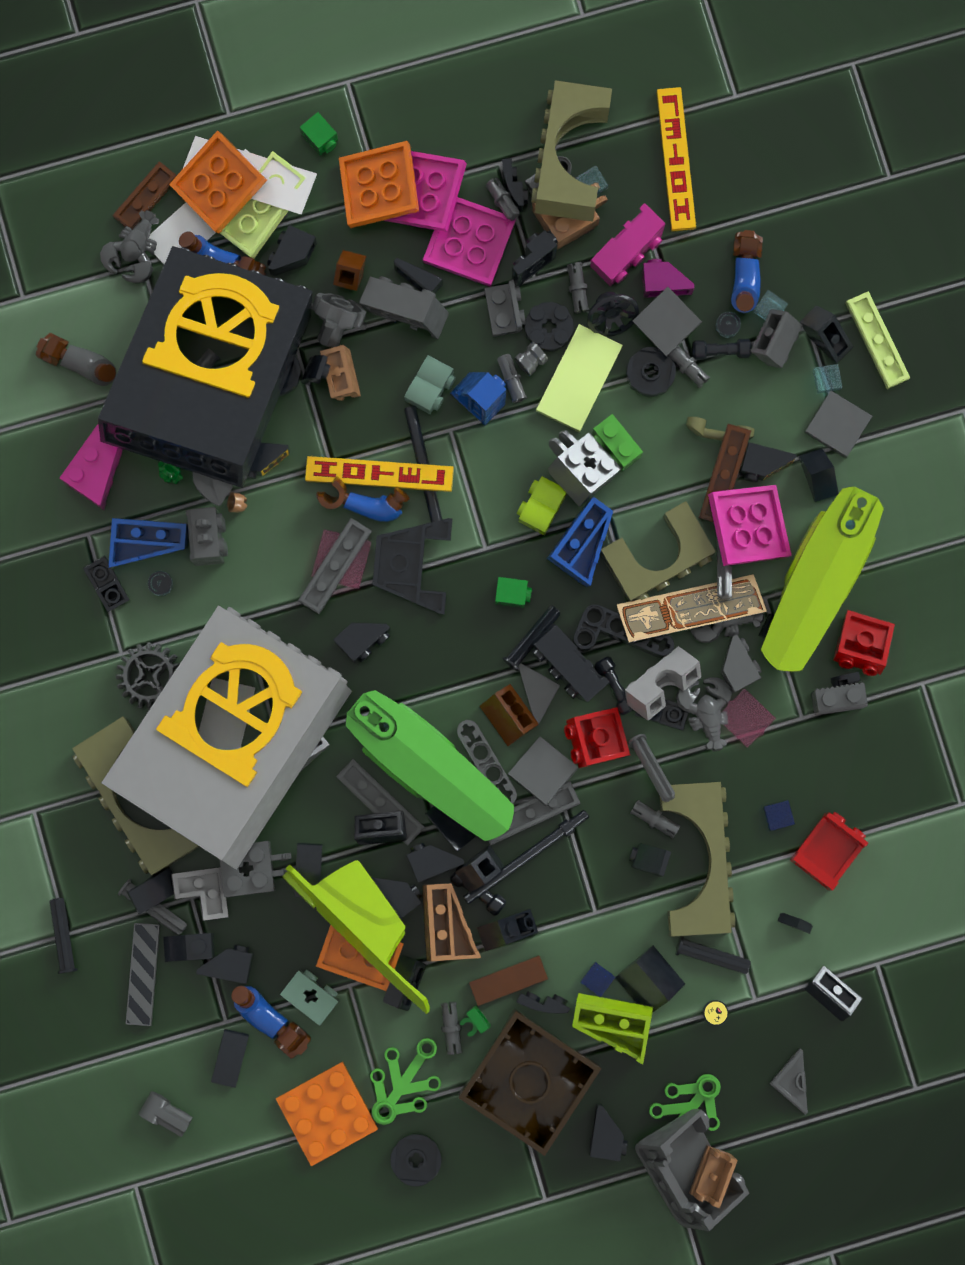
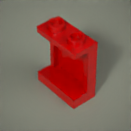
(829, 850)

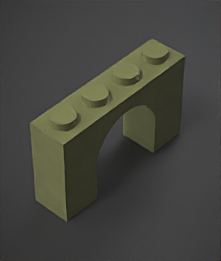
(638, 581)

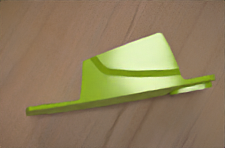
(821, 578)
(361, 916)

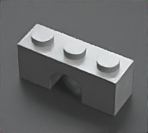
(674, 669)

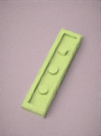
(877, 340)

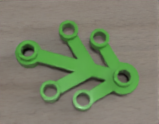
(402, 1084)
(695, 1102)

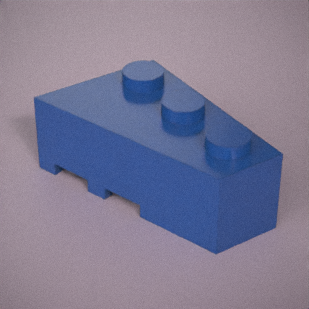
(481, 395)

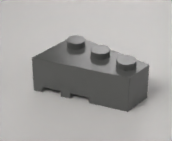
(404, 305)

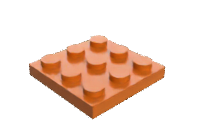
(218, 182)
(378, 184)
(327, 1113)

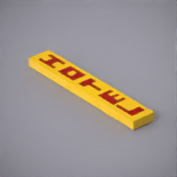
(676, 159)
(380, 473)

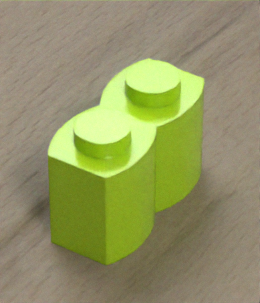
(542, 505)

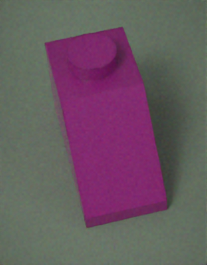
(660, 275)

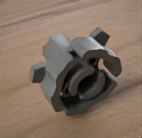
(337, 316)

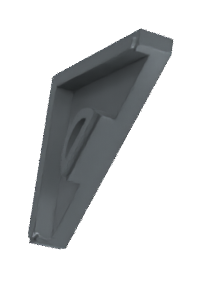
(538, 690)
(791, 1081)

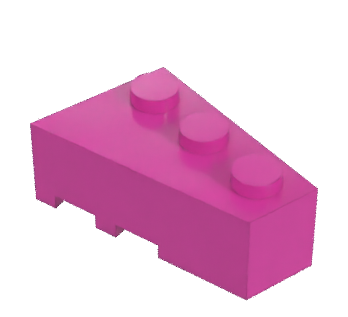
(629, 246)
(93, 469)

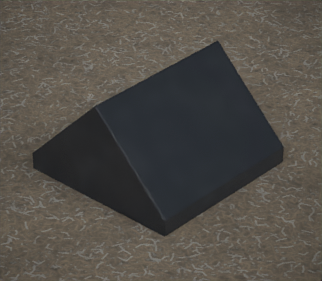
(650, 980)

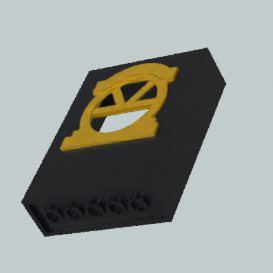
(194, 413)

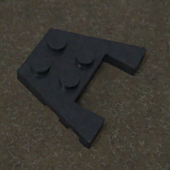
(400, 563)

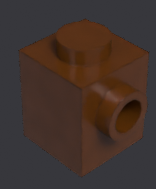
(349, 270)

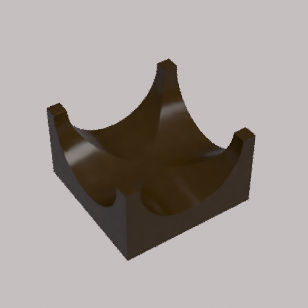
(529, 1082)

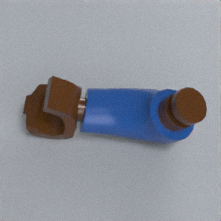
(201, 246)
(747, 271)
(379, 509)
(266, 1019)

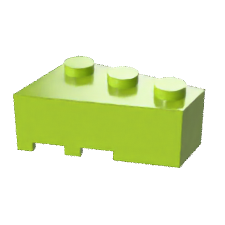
(615, 1023)

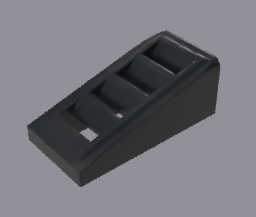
(418, 277)

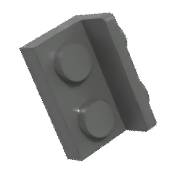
(504, 309)

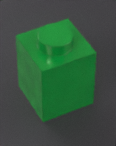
(319, 134)
(512, 592)

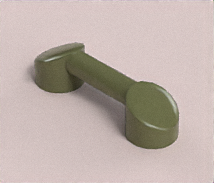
(697, 426)

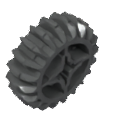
(140, 682)

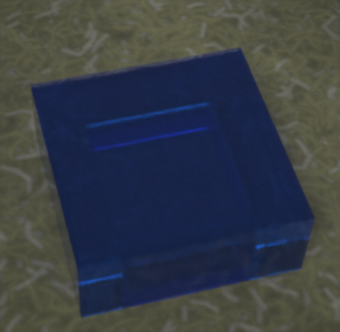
(779, 815)
(597, 979)

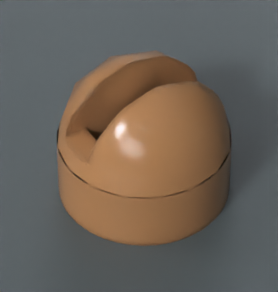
(236, 502)

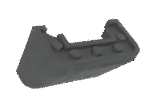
(672, 1162)

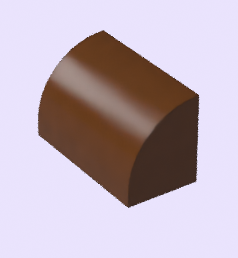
(509, 715)

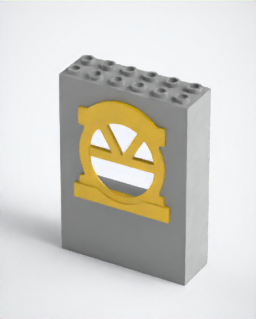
(228, 794)

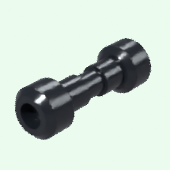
(741, 348)
(605, 668)
(494, 902)

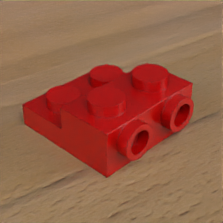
(864, 643)
(596, 737)

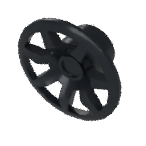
(611, 311)

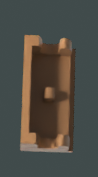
(342, 375)
(713, 1176)

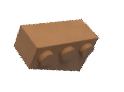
(445, 925)

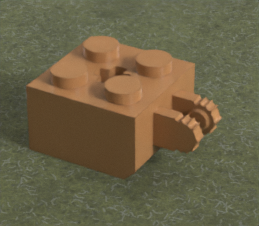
(569, 229)

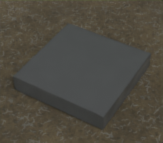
(667, 321)
(838, 424)
(543, 771)

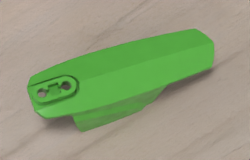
(429, 765)

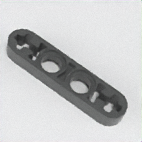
(490, 761)

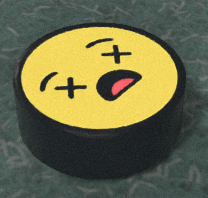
(715, 1012)

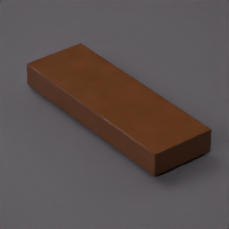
(145, 195)
(508, 980)

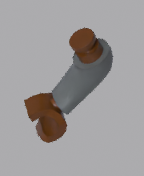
(80, 360)

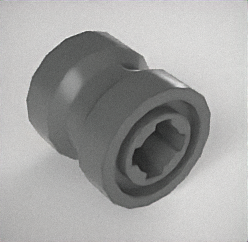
(530, 358)

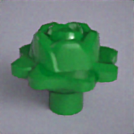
(169, 473)

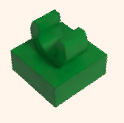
(477, 1019)

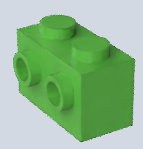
(617, 442)

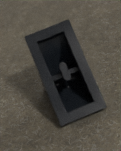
(819, 474)

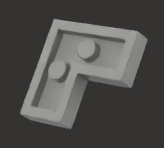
(206, 885)

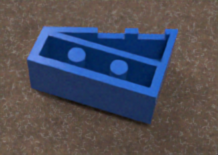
(145, 539)
(582, 542)

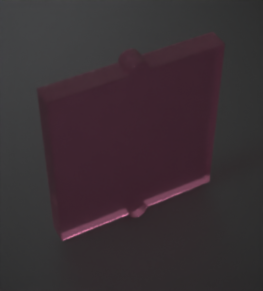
(747, 718)

